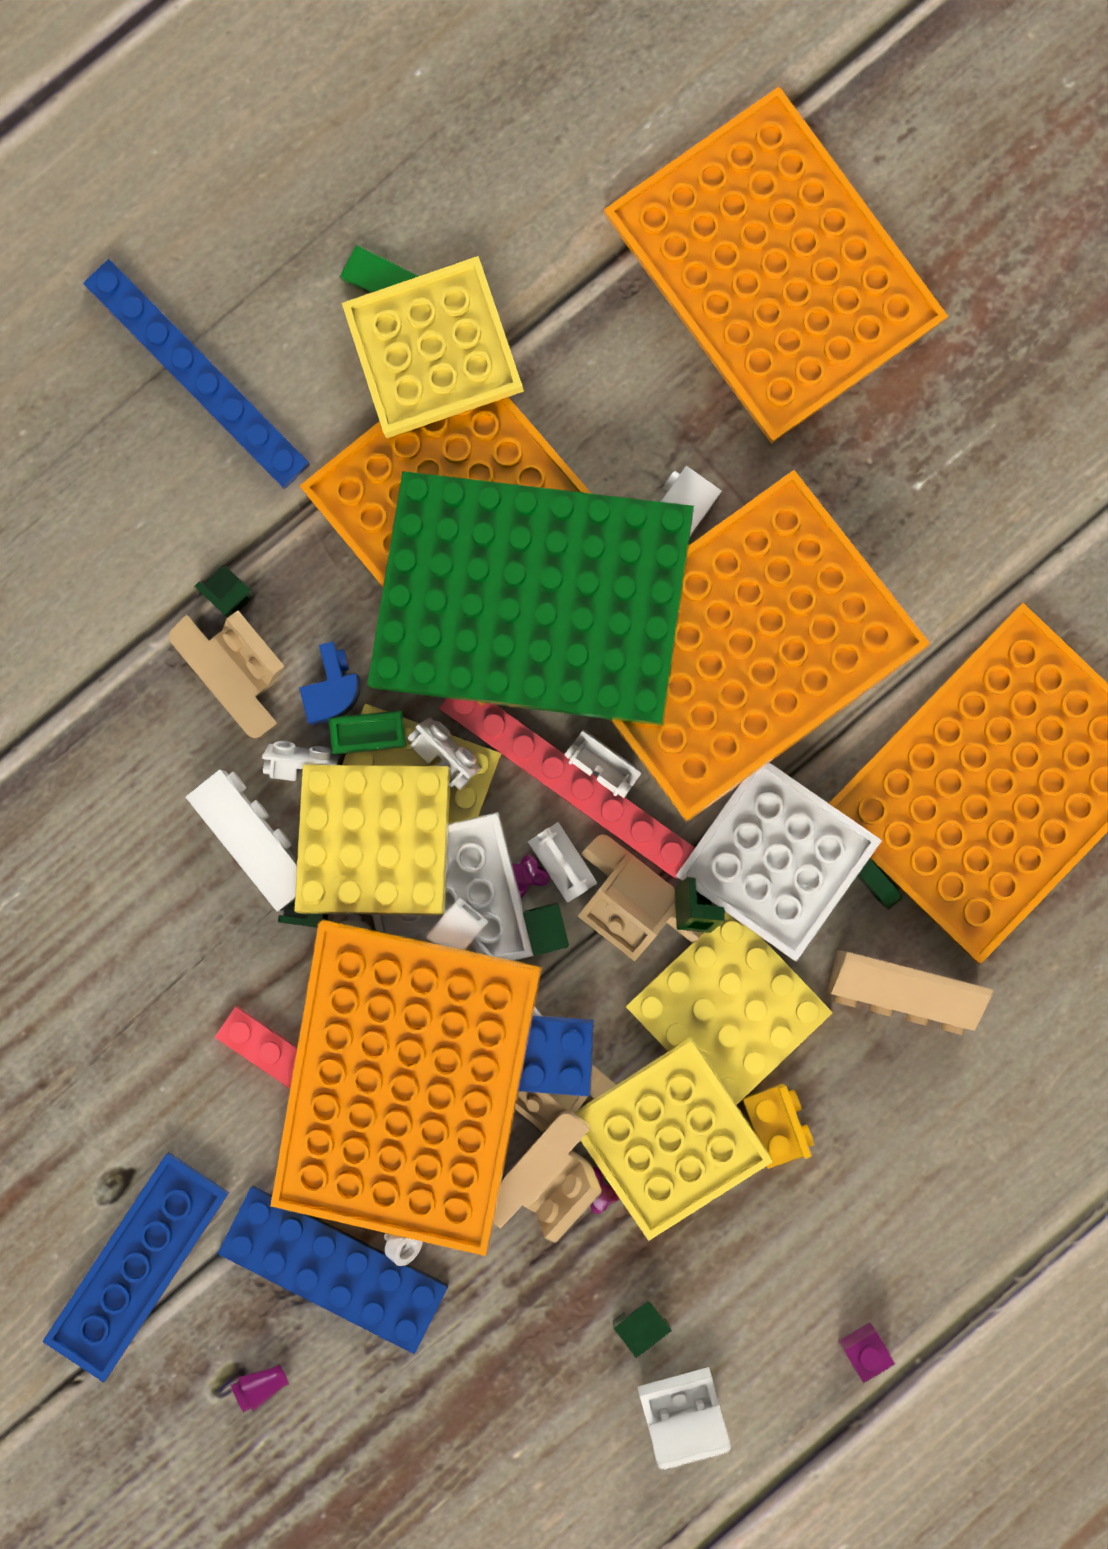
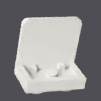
(684, 1419)

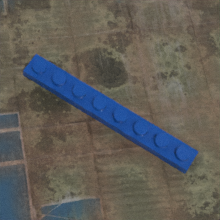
(196, 374)

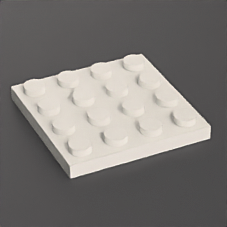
(779, 859)
(484, 878)

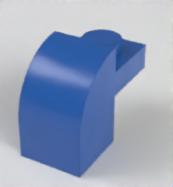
(336, 694)

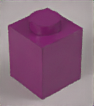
(866, 1352)

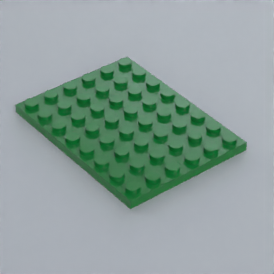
(531, 597)

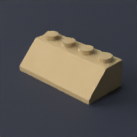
(907, 991)

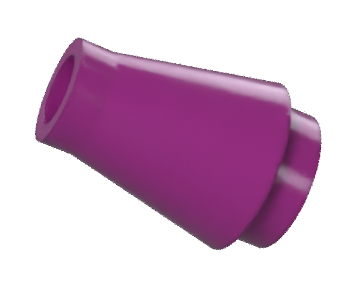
(258, 1387)

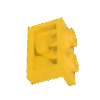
(777, 1124)

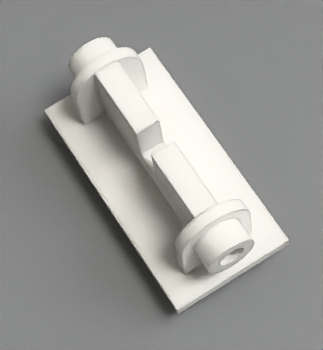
(434, 739)
(284, 759)
(604, 763)
(562, 862)

